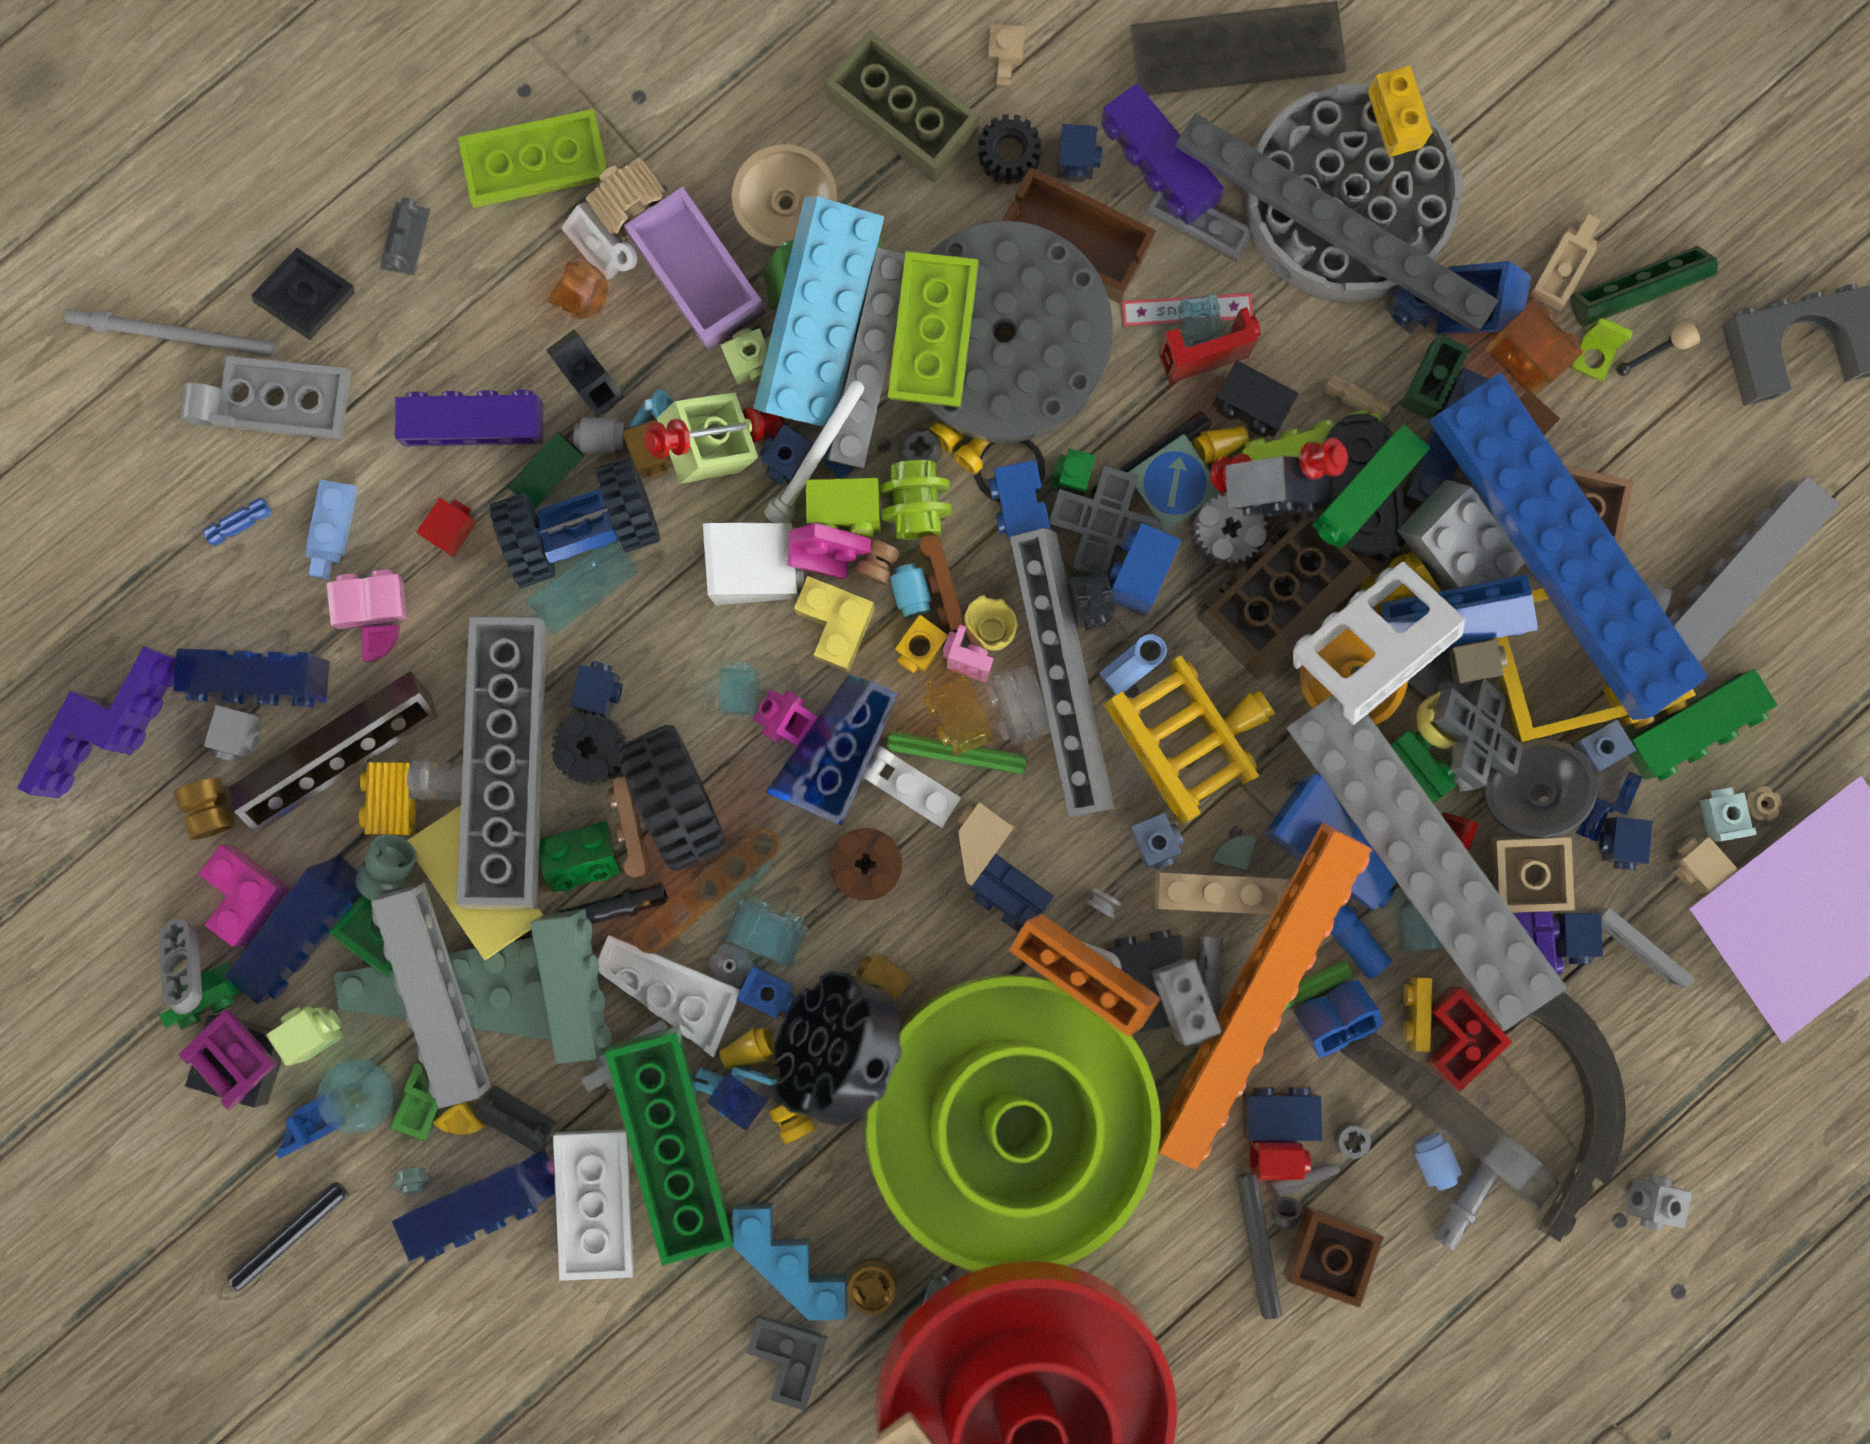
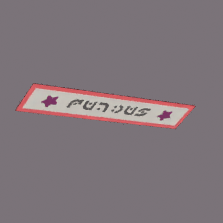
(1166, 311)

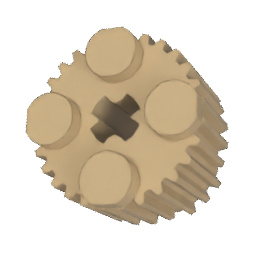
(625, 195)

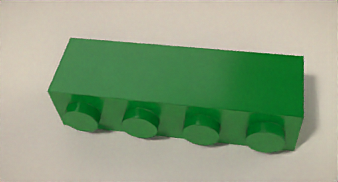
(1700, 724)

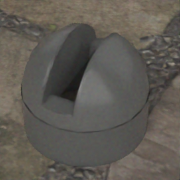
(1286, 1212)

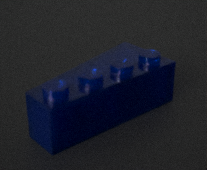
(252, 676)
(836, 751)

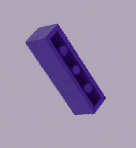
(1150, 144)
(469, 419)

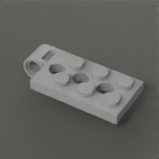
(216, 407)

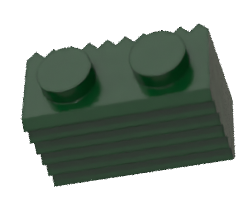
(1435, 376)

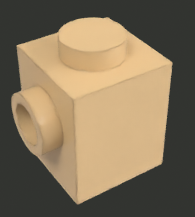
(1702, 864)

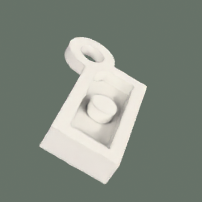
(597, 243)

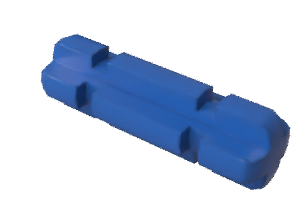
(237, 521)

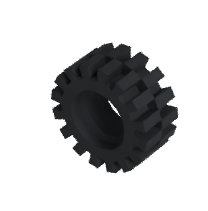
(1009, 129)

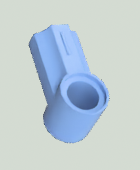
(1131, 666)

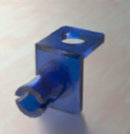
(1594, 822)
(737, 1101)

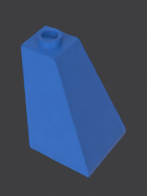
(1299, 822)

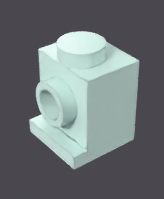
(1715, 819)

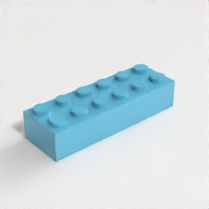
(818, 311)

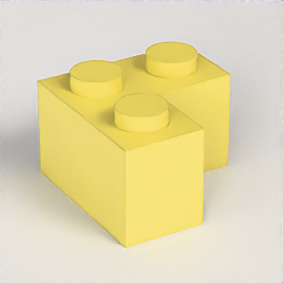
(844, 620)

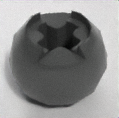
(910, 440)

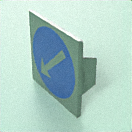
(1174, 483)

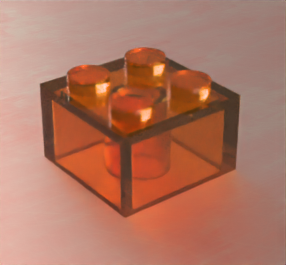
(1534, 348)

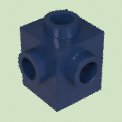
(1410, 310)
(786, 444)

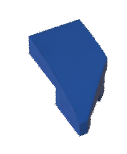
(303, 1129)

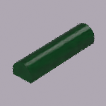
(1643, 285)

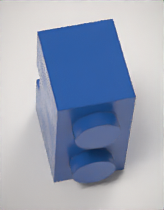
(1016, 490)

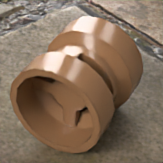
(877, 563)

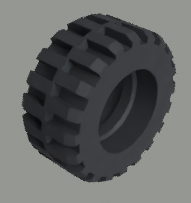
(671, 798)

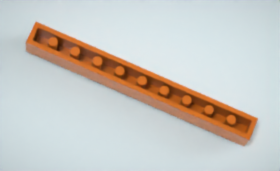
(1261, 994)

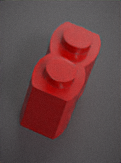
(1278, 1160)

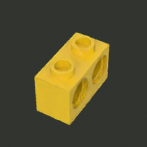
(1399, 111)

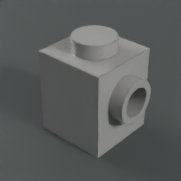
(232, 733)

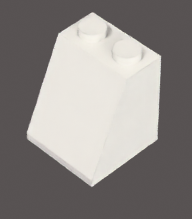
(749, 563)

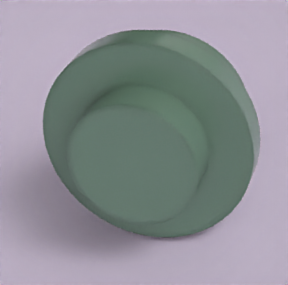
(411, 1180)

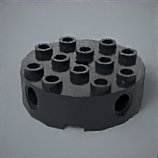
(837, 1049)

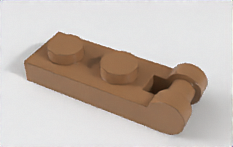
(629, 830)

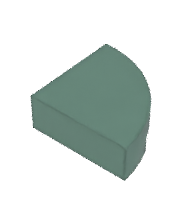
(1235, 852)

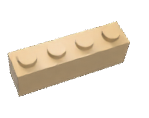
(1218, 893)

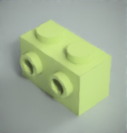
(305, 1033)

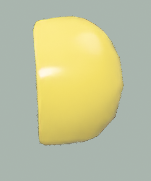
(990, 623)
(1428, 728)

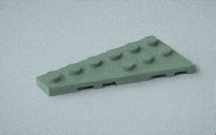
(497, 992)

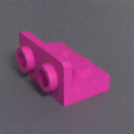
(824, 549)

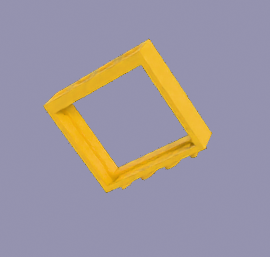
(1518, 707)

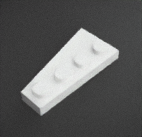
(672, 991)

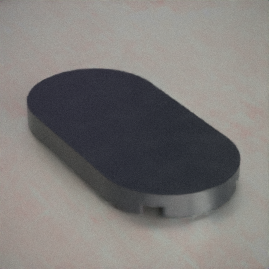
(1362, 438)

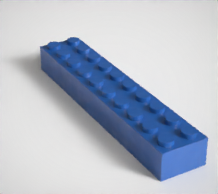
(1568, 548)

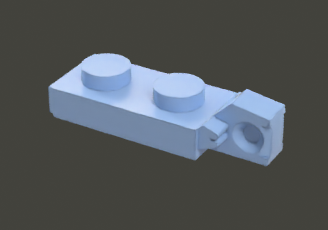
(330, 526)

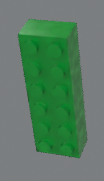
(670, 1145)

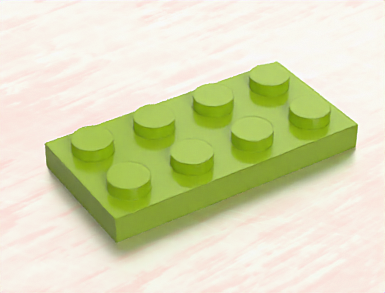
(532, 158)
(933, 329)

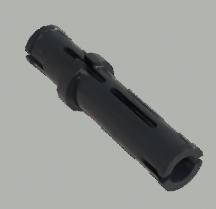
(623, 904)

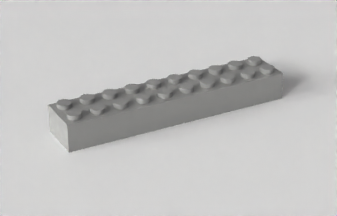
(1428, 862)

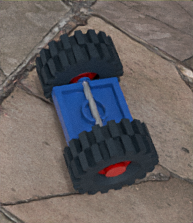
(575, 525)

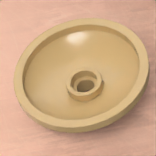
(774, 177)

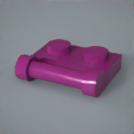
(236, 1052)

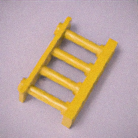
(1165, 771)

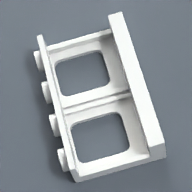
(1396, 654)

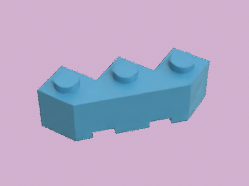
(787, 1264)

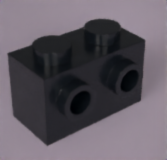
(1254, 400)

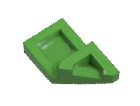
(417, 1107)

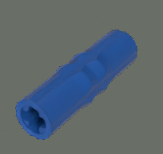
(1359, 943)

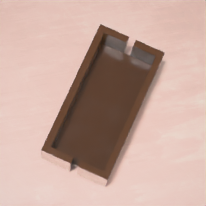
(1105, 236)

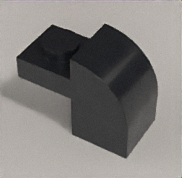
(585, 373)

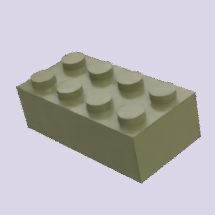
(902, 106)

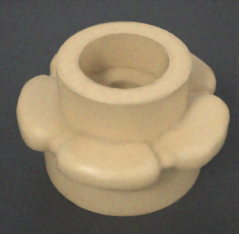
(1754, 805)

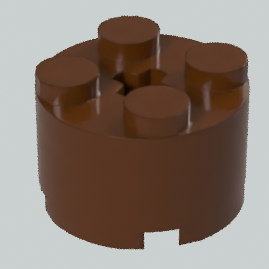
(853, 847)

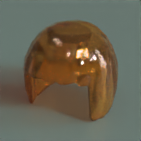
(580, 290)

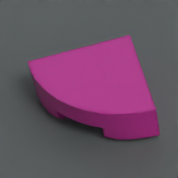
(378, 641)

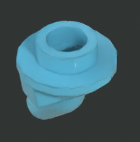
(653, 407)

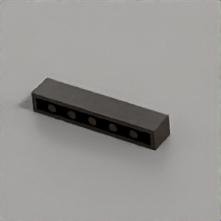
(332, 752)

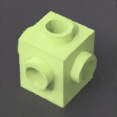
(746, 355)

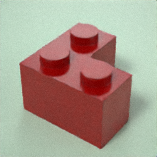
(1472, 1040)

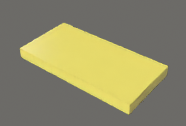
(439, 857)

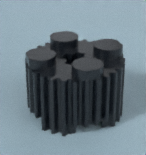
(570, 743)

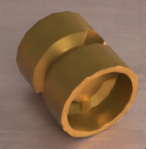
(204, 808)
(872, 1286)

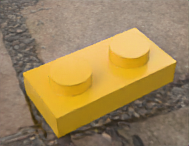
(1418, 1027)

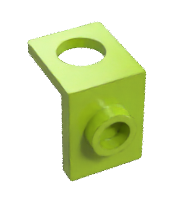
(1606, 338)

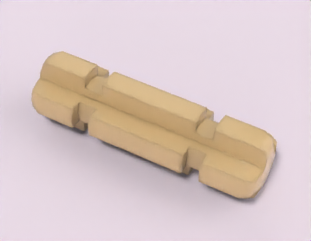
(1356, 397)

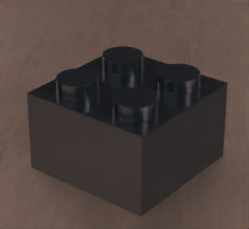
(261, 1092)

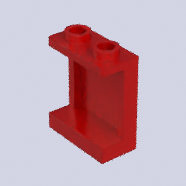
(1187, 362)

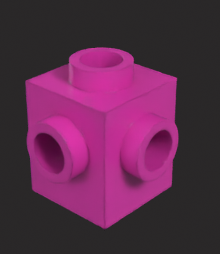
(784, 717)

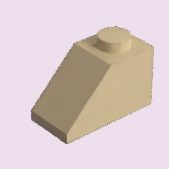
(980, 839)

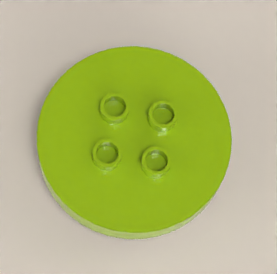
(1013, 1125)

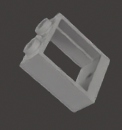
(1179, 992)

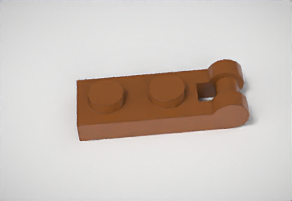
(941, 582)

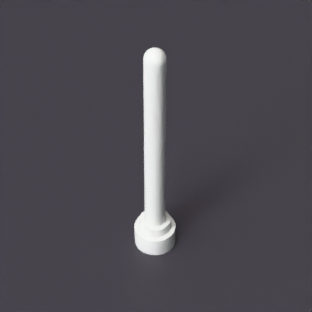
(782, 507)

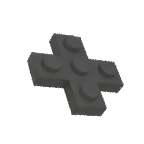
(1101, 520)
(1478, 733)

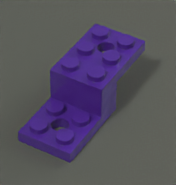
(92, 720)

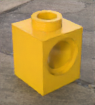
(920, 630)

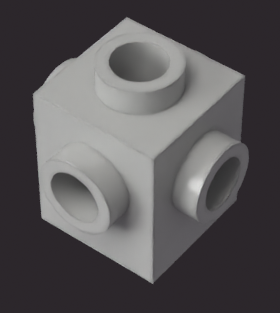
(1658, 1203)

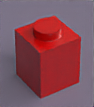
(447, 526)

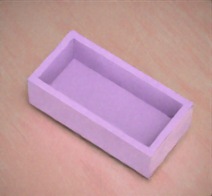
(695, 268)

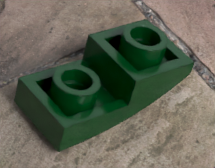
(547, 469)

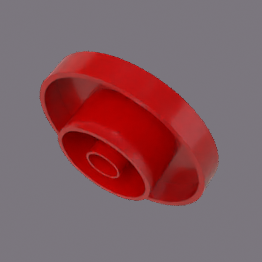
(1029, 1361)

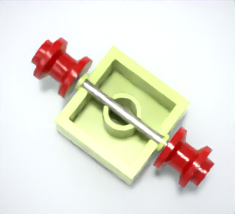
(709, 436)

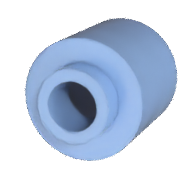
(1437, 1161)

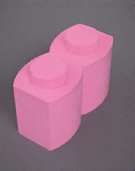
(367, 600)

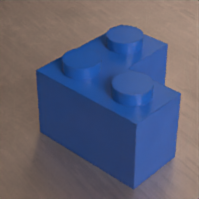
(1144, 568)

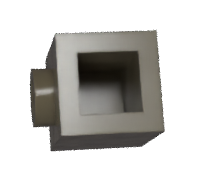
(1477, 661)

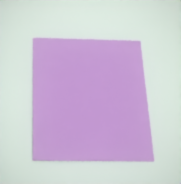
(1799, 914)

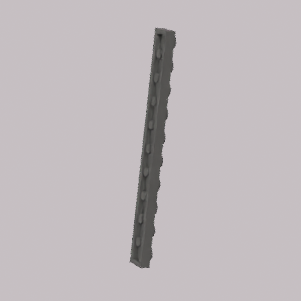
(1336, 223)

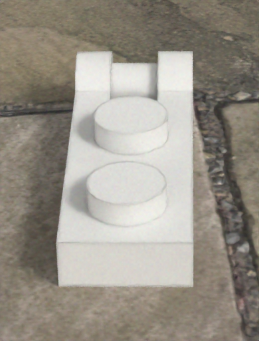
(912, 787)

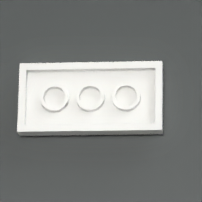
(593, 1205)

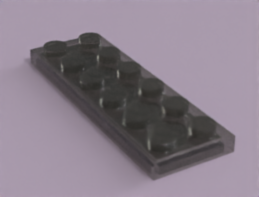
(1238, 48)

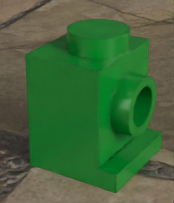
(1073, 471)

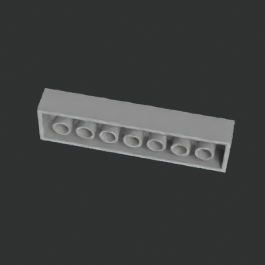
(502, 763)

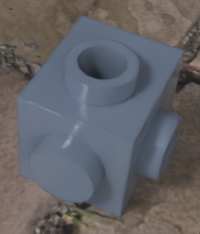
(1157, 841)

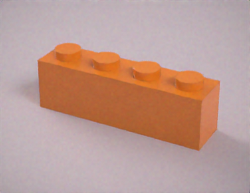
(1084, 974)

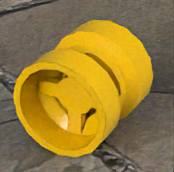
(793, 1128)

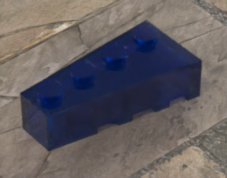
(295, 929)
(476, 1207)

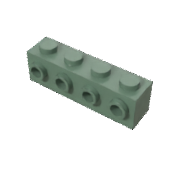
(571, 986)

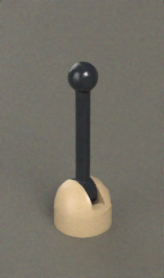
(1681, 336)

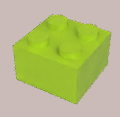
(845, 505)

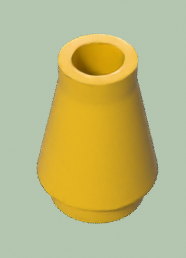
(1220, 443)
(1249, 713)
(750, 1048)

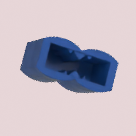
(1338, 1018)

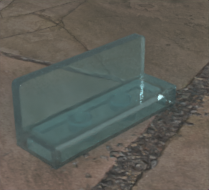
(582, 586)

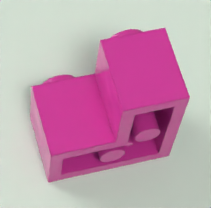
(249, 892)

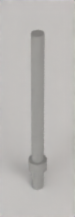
(105, 322)

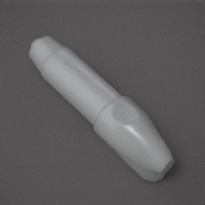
(1316, 1174)

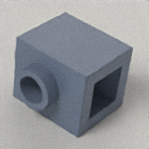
(1604, 745)

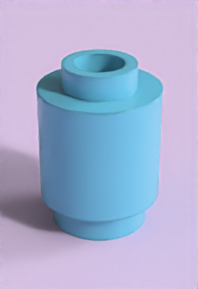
(911, 590)

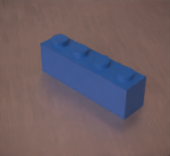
(1489, 609)

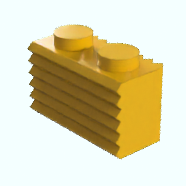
(387, 800)

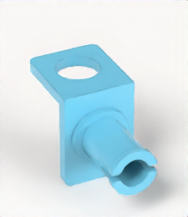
(738, 1072)

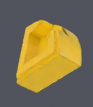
(459, 1120)

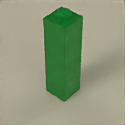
(1370, 487)

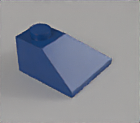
(1501, 281)

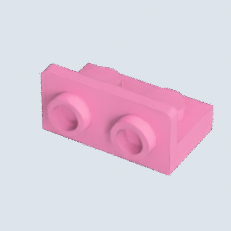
(967, 661)

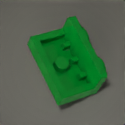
(578, 857)
(216, 996)

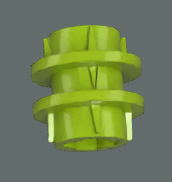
(915, 499)

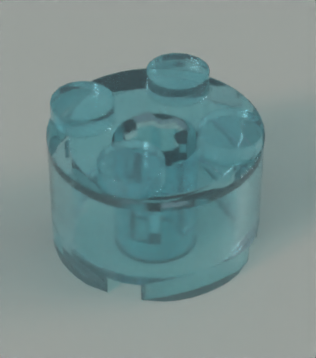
(346, 1077)

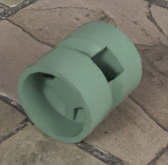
(385, 866)

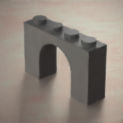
(1757, 337)

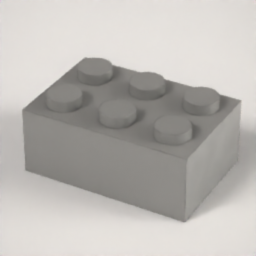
(1460, 539)

